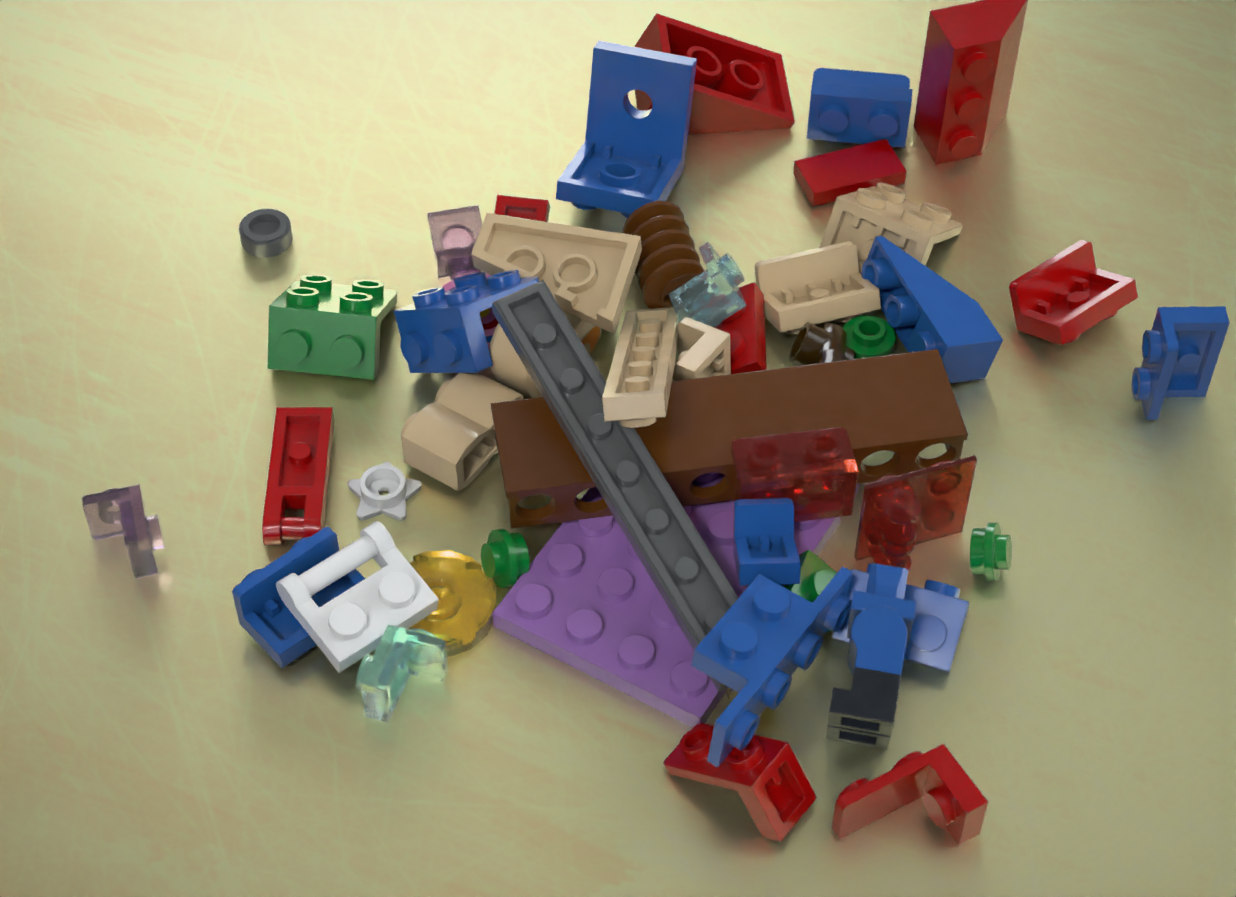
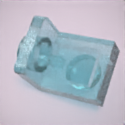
(713, 293)
(396, 657)

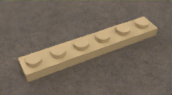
(642, 368)

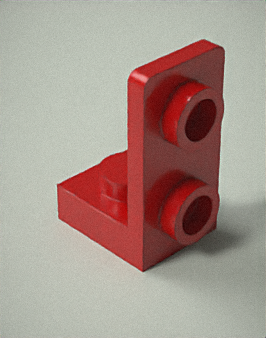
(762, 773)
(936, 776)

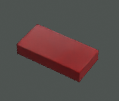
(847, 170)

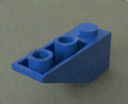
(932, 312)

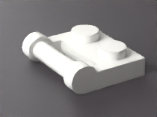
(357, 618)

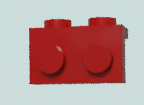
(1068, 295)

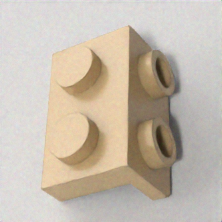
(815, 287)

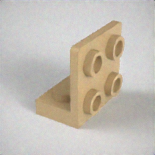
(886, 213)

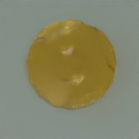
(464, 599)

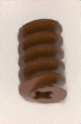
(667, 251)

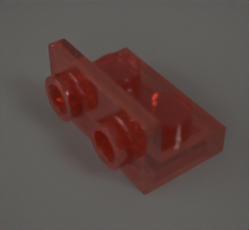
(805, 466)

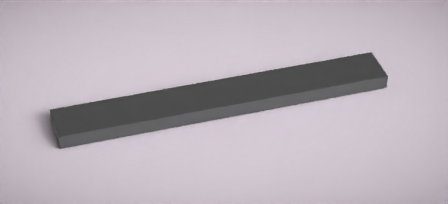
(617, 462)

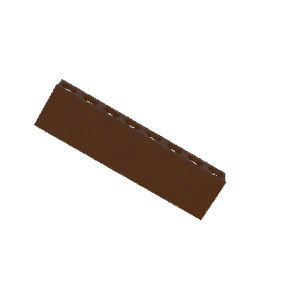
(881, 401)

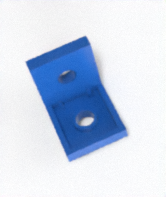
(631, 152)

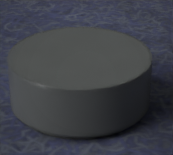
(265, 233)

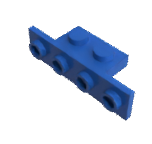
(761, 647)

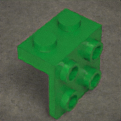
(328, 327)

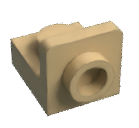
(701, 351)

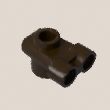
(820, 345)

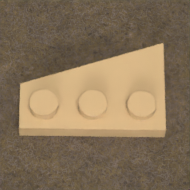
(581, 266)

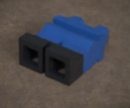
(878, 639)

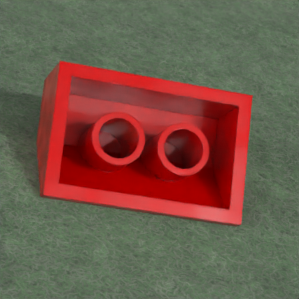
(967, 76)

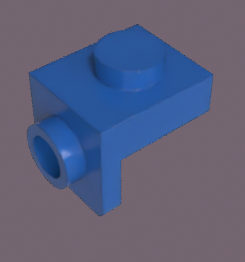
(765, 541)

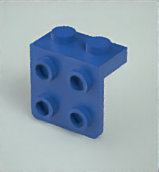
(859, 107)
(445, 327)

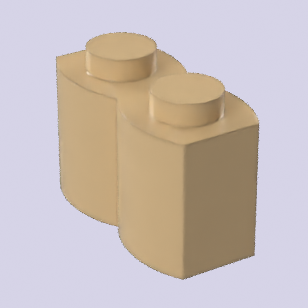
(457, 431)

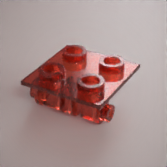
(913, 510)

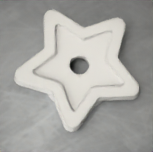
(383, 478)

